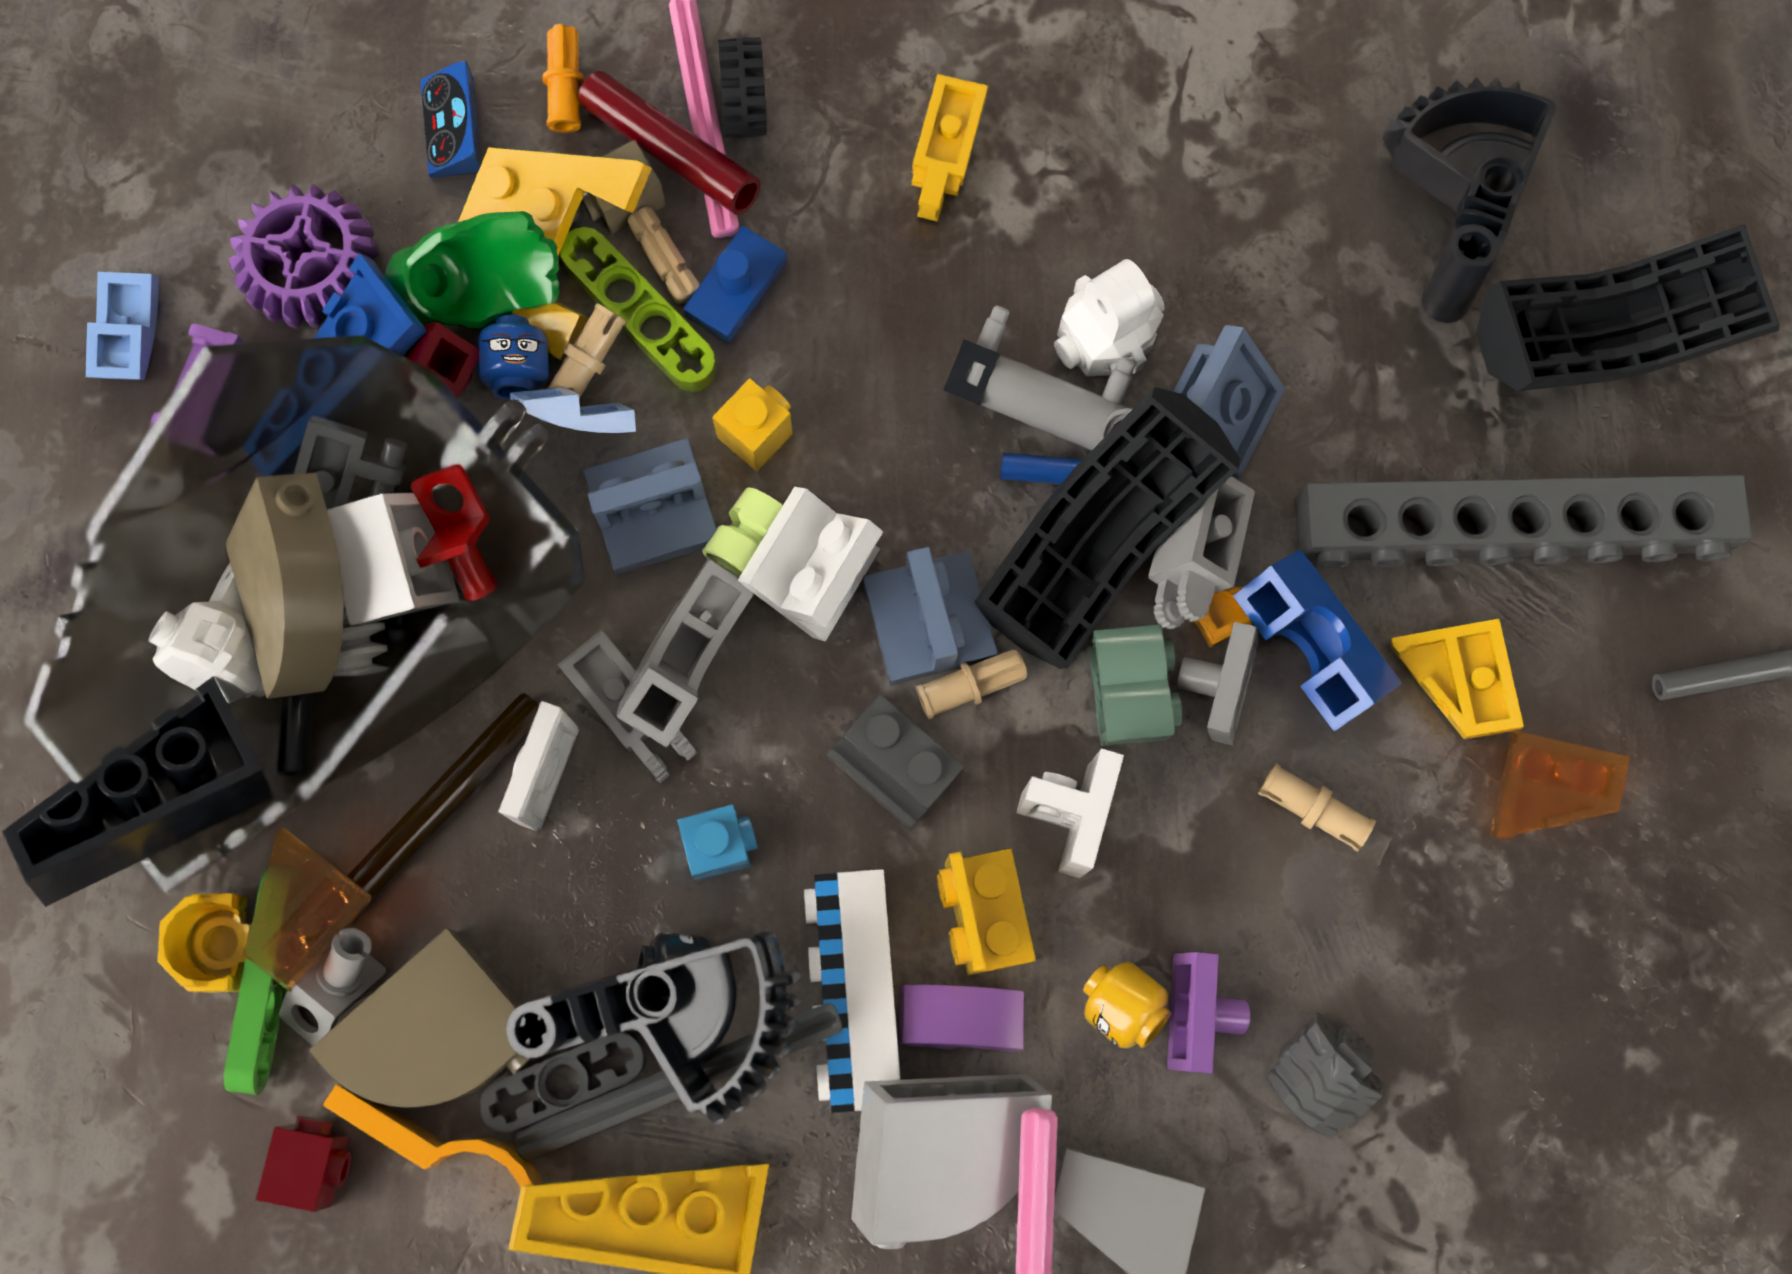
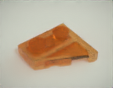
(1554, 784)
(299, 911)

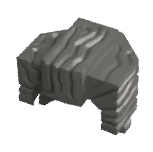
(1327, 1076)

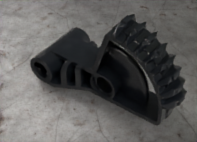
(1472, 175)
(677, 1031)

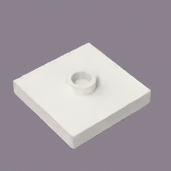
(539, 767)

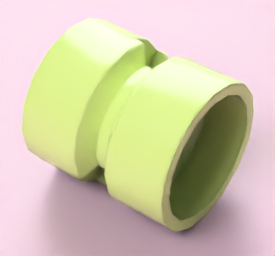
(751, 519)

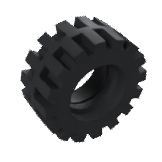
(742, 87)

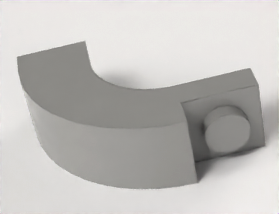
(679, 655)

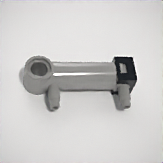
(1033, 395)

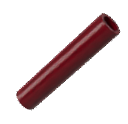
(669, 142)

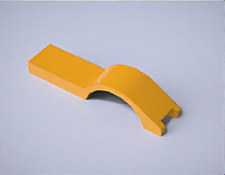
(418, 1143)

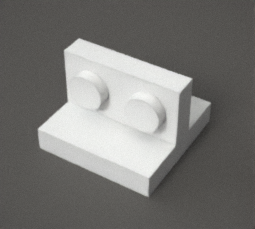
(811, 562)
(1082, 811)

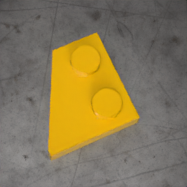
(1465, 676)

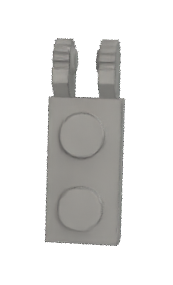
(602, 678)

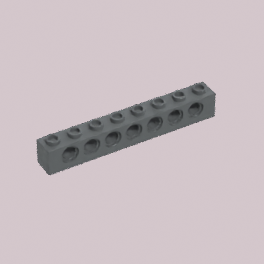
(1711, 504)

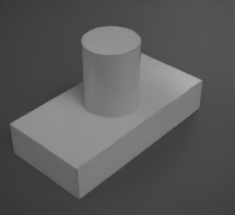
(1224, 682)

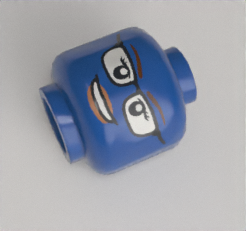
(512, 356)

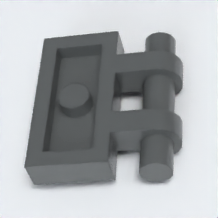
(338, 456)

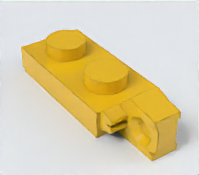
(946, 141)

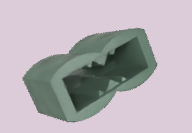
(1133, 685)

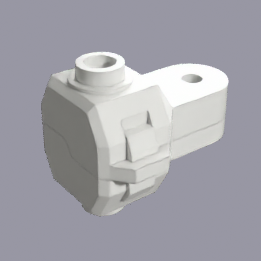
(1110, 320)
(210, 642)

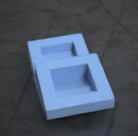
(124, 326)
(563, 409)

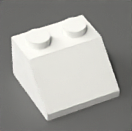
(378, 557)

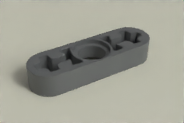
(517, 1084)

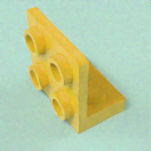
(987, 910)

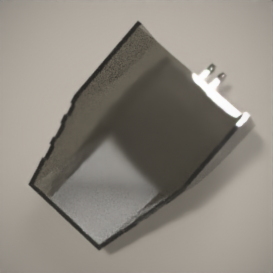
(165, 547)

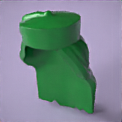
(477, 270)

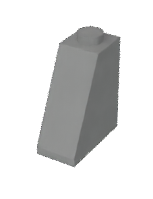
(1128, 1212)

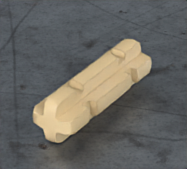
(663, 254)

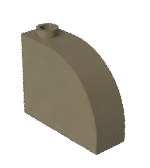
(289, 583)
(426, 1031)

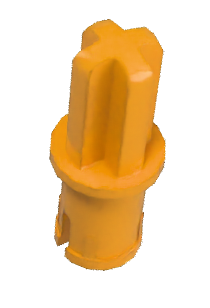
(563, 79)

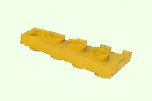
(647, 1221)

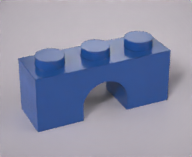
(1343, 662)

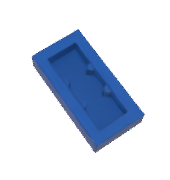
(735, 284)

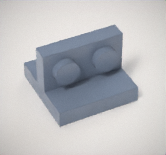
(1233, 388)
(650, 506)
(928, 615)

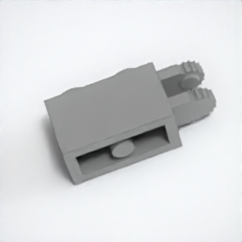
(1201, 555)

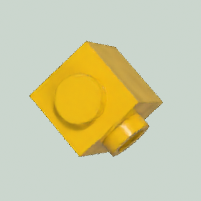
(754, 423)

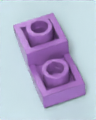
(961, 1017)

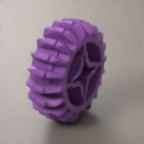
(292, 238)

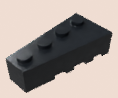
(141, 799)

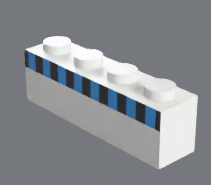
(857, 980)

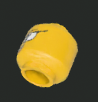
(1126, 1005)

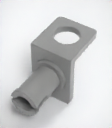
(333, 985)

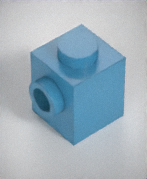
(717, 842)

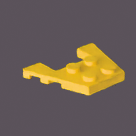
(551, 191)

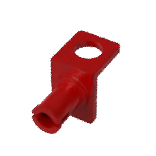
(456, 532)

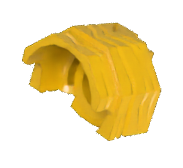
(205, 942)

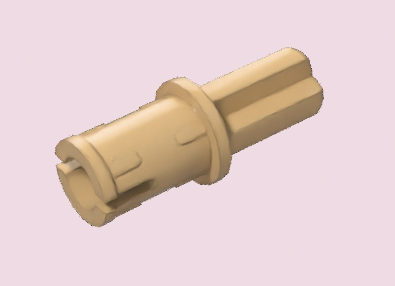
(971, 683)

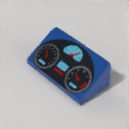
(451, 121)

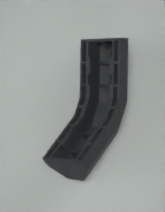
(1626, 316)
(1106, 524)

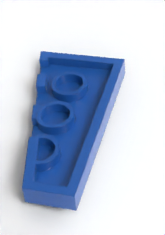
(372, 310)

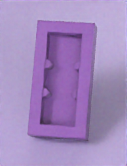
(1199, 1013)

